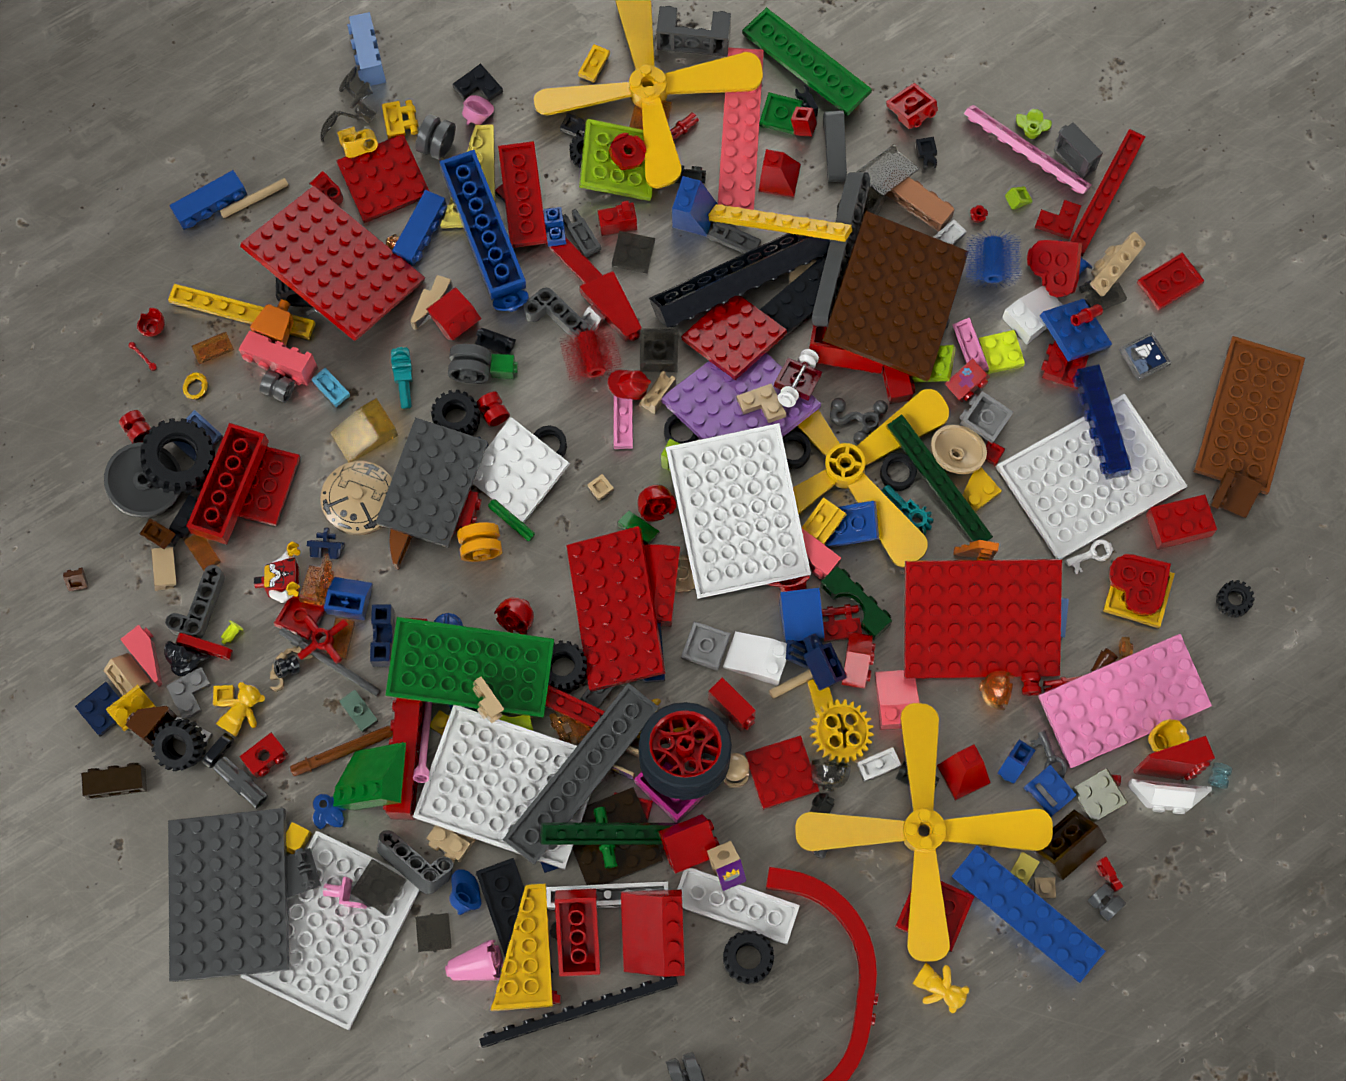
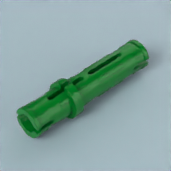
(607, 850)

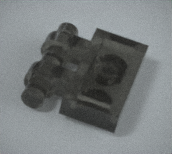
(1113, 297)

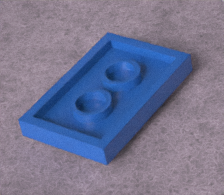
(857, 526)

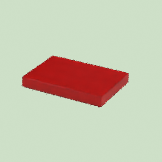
(1170, 281)

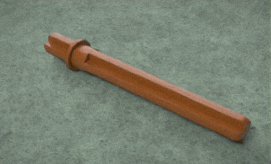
(341, 750)

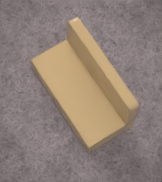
(125, 673)

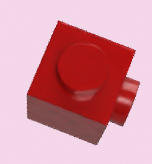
(803, 121)

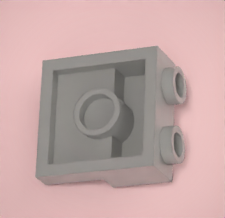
(985, 416)

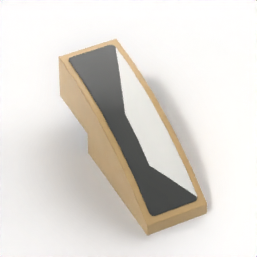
(440, 287)

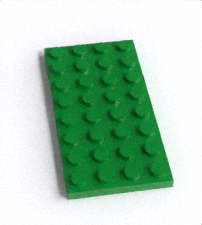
(444, 660)

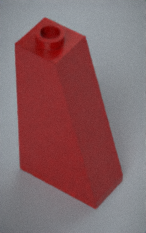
(610, 300)

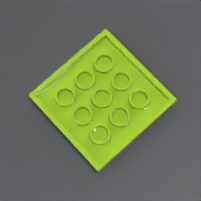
(599, 170)

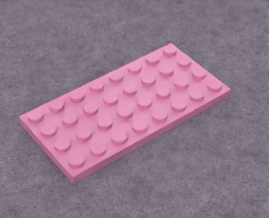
(1124, 700)

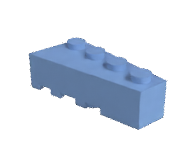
(366, 48)

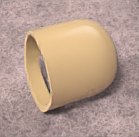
(737, 770)

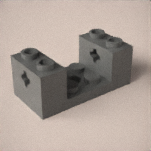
(688, 40)

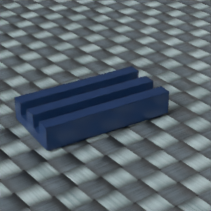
(790, 648)

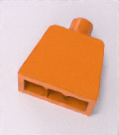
(274, 322)

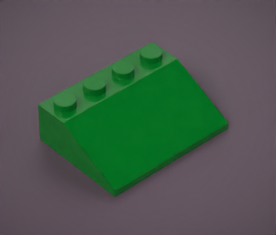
(372, 778)

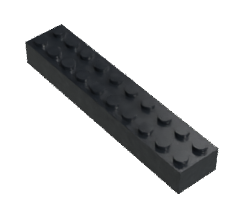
(736, 277)

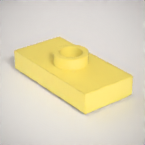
(1024, 867)

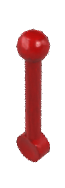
(152, 366)

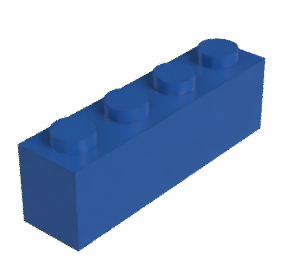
(208, 200)
(420, 227)

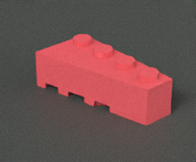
(278, 358)

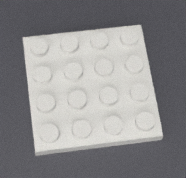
(518, 469)

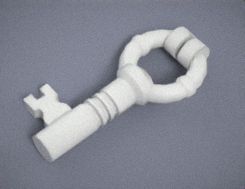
(1092, 553)

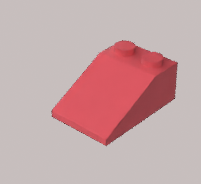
(893, 696)

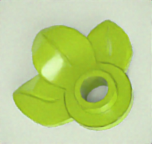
(1033, 123)

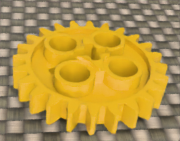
(859, 729)

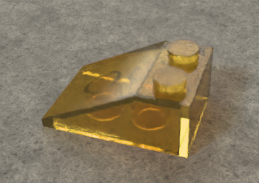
(364, 431)

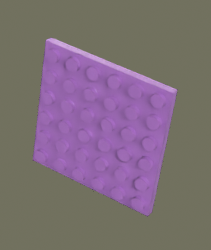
(709, 402)

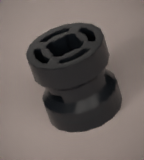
(286, 666)

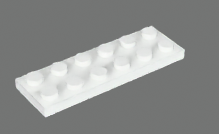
(737, 906)

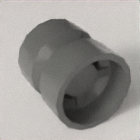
(274, 385)
(1111, 907)

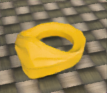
(192, 378)

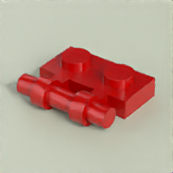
(839, 629)

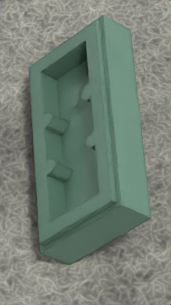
(358, 711)

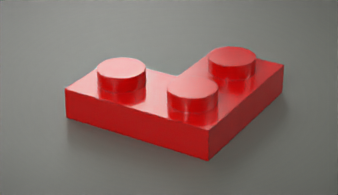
(1061, 224)

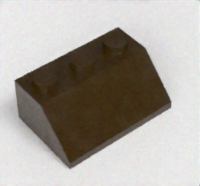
(1072, 843)

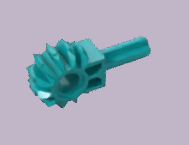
(402, 374)
(910, 509)

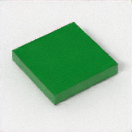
(778, 113)

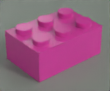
(674, 808)

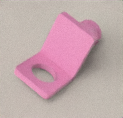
(343, 893)

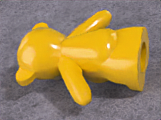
(240, 707)
(941, 987)

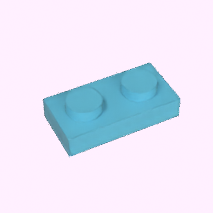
(330, 387)

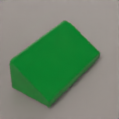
(631, 520)

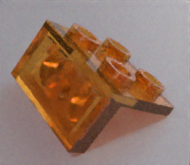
(316, 582)

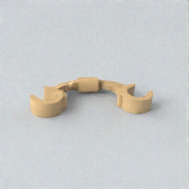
(283, 655)

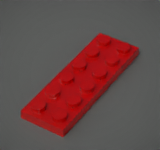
(522, 194)

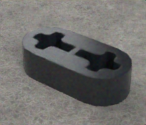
(218, 750)

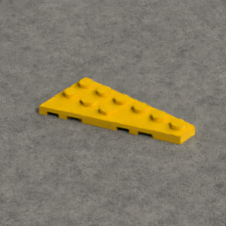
(527, 966)

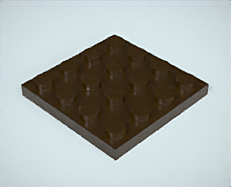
(630, 858)

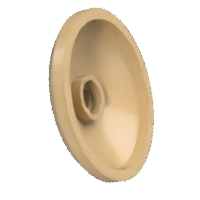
(958, 442)

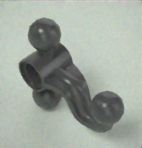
(838, 405)

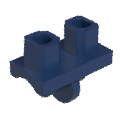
(317, 545)

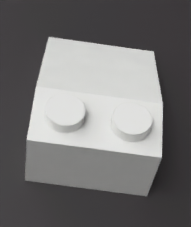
(1025, 314)
(757, 657)

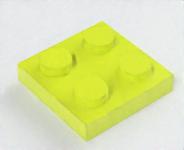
(1002, 351)

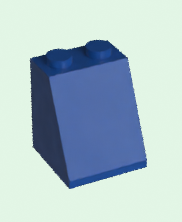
(692, 207)
(801, 614)

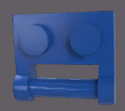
(1055, 786)

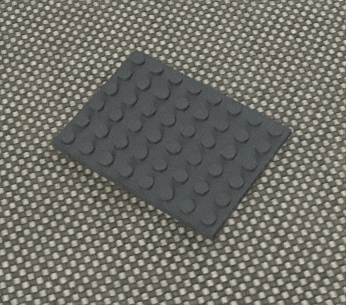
(228, 895)

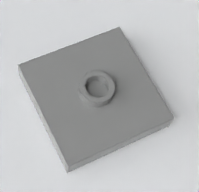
(705, 645)

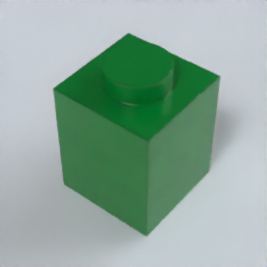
(503, 366)

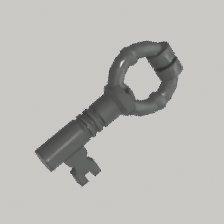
(1051, 757)

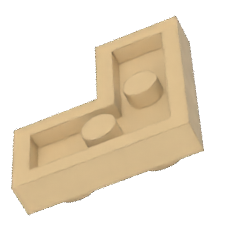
(762, 398)

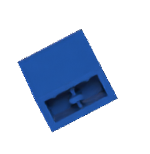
(348, 598)

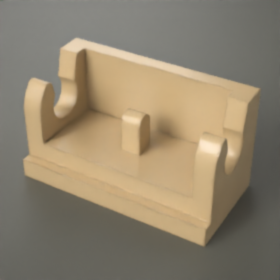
(662, 385)
(163, 568)

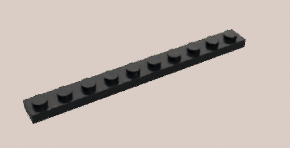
(569, 1013)

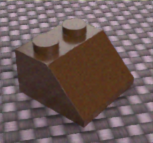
(148, 720)

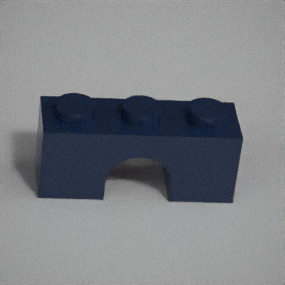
(383, 630)

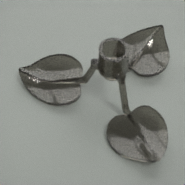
(363, 111)

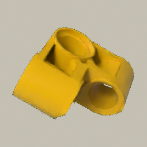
(355, 142)

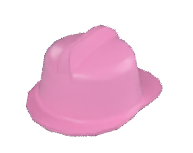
(476, 109)

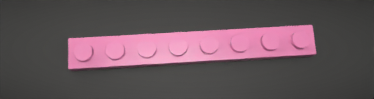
(1033, 154)

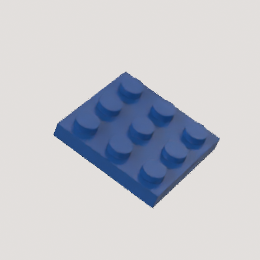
(1071, 339)

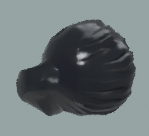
(182, 659)

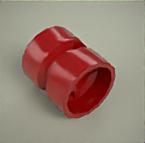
(492, 409)
(134, 425)

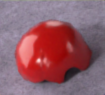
(151, 323)

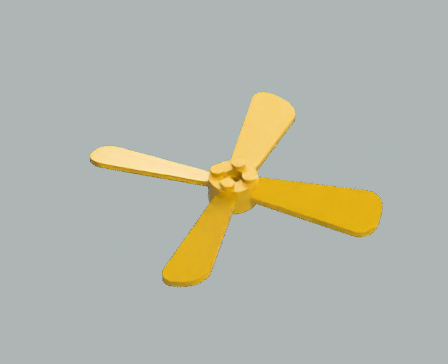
(650, 87)
(896, 532)
(927, 919)

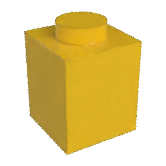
(296, 838)

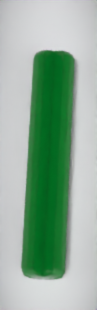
(511, 520)

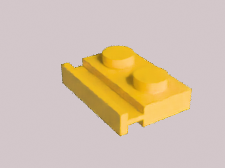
(824, 521)
(127, 704)

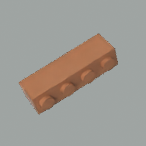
(922, 203)

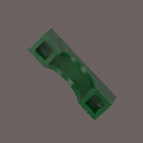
(839, 585)

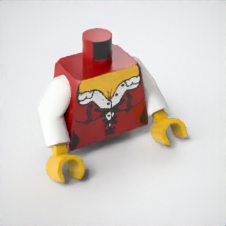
(281, 576)

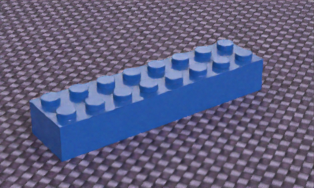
(483, 224)
(1028, 914)

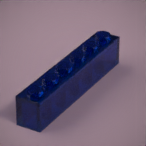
(1102, 422)

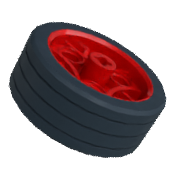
(684, 750)

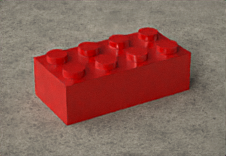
(577, 932)

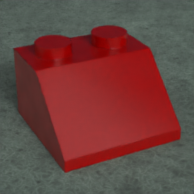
(453, 314)

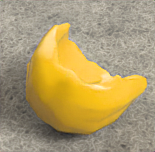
(1167, 734)

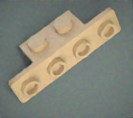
(1115, 262)

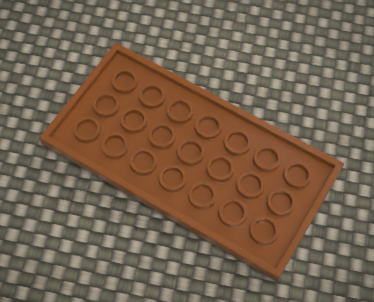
(1249, 412)

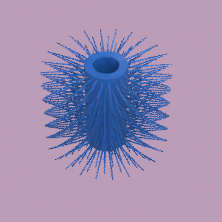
(993, 259)

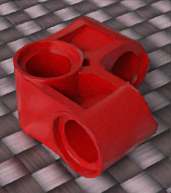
(327, 187)

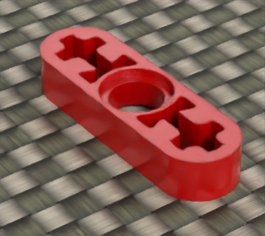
(204, 646)

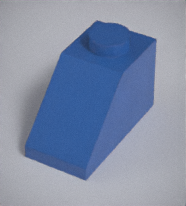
(1016, 761)

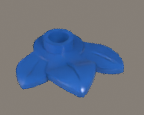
(329, 814)

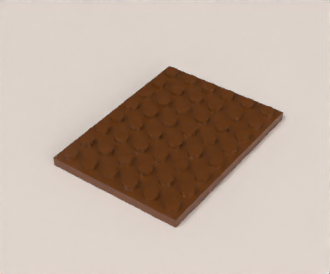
(896, 296)

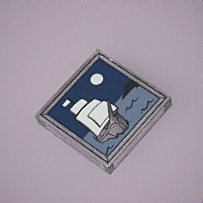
(1145, 356)

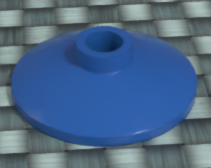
(511, 301)

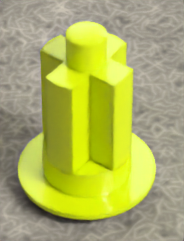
(230, 632)

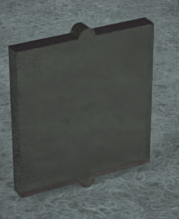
(433, 932)

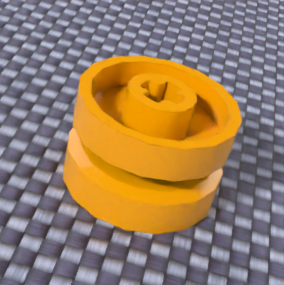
(479, 542)

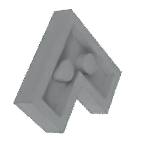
(183, 692)

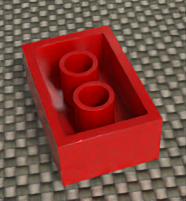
(1181, 522)

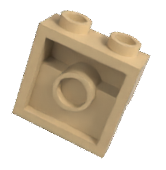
(489, 706)
(450, 842)

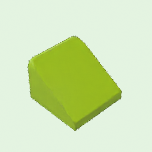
(1018, 197)

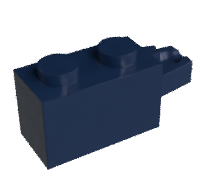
(823, 662)

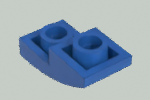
(554, 226)

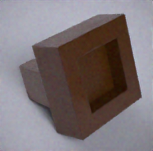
(75, 579)

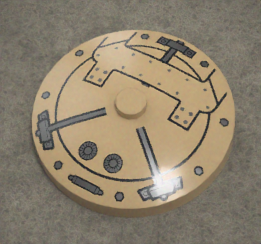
(355, 496)

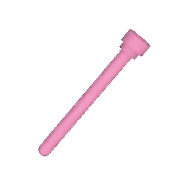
(421, 773)

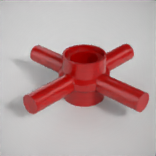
(317, 634)

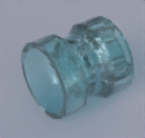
(1220, 775)

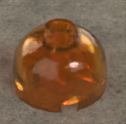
(997, 689)

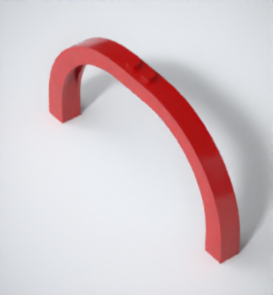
(823, 894)

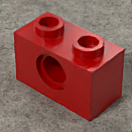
(252, 756)

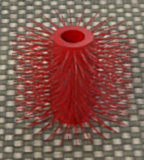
(591, 353)

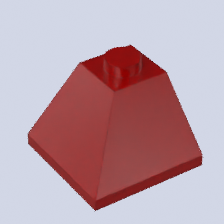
(779, 174)
(964, 772)

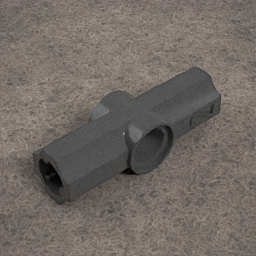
(240, 782)

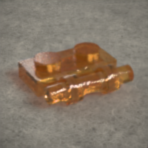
(578, 731)

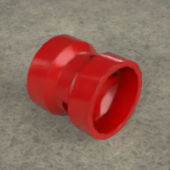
(1031, 684)

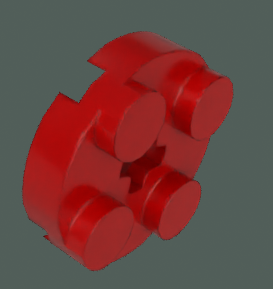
(625, 160)

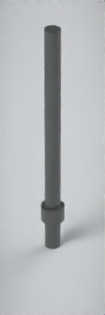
(298, 641)

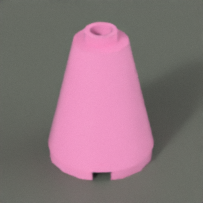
(477, 964)

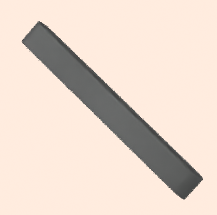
(839, 252)

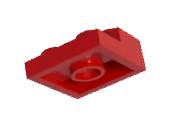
(913, 106)
(1058, 368)

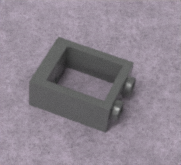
(1077, 150)

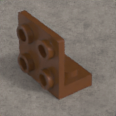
(1236, 493)

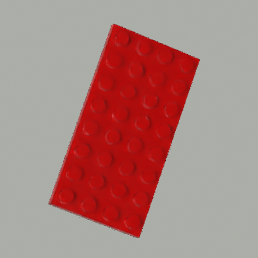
(615, 609)

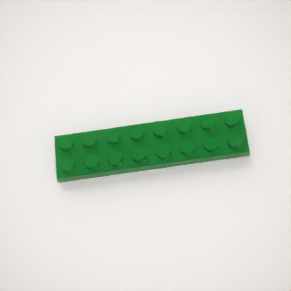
(807, 61)

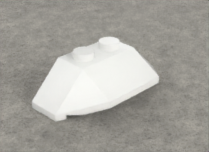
(1168, 796)

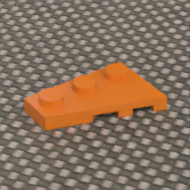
(978, 549)

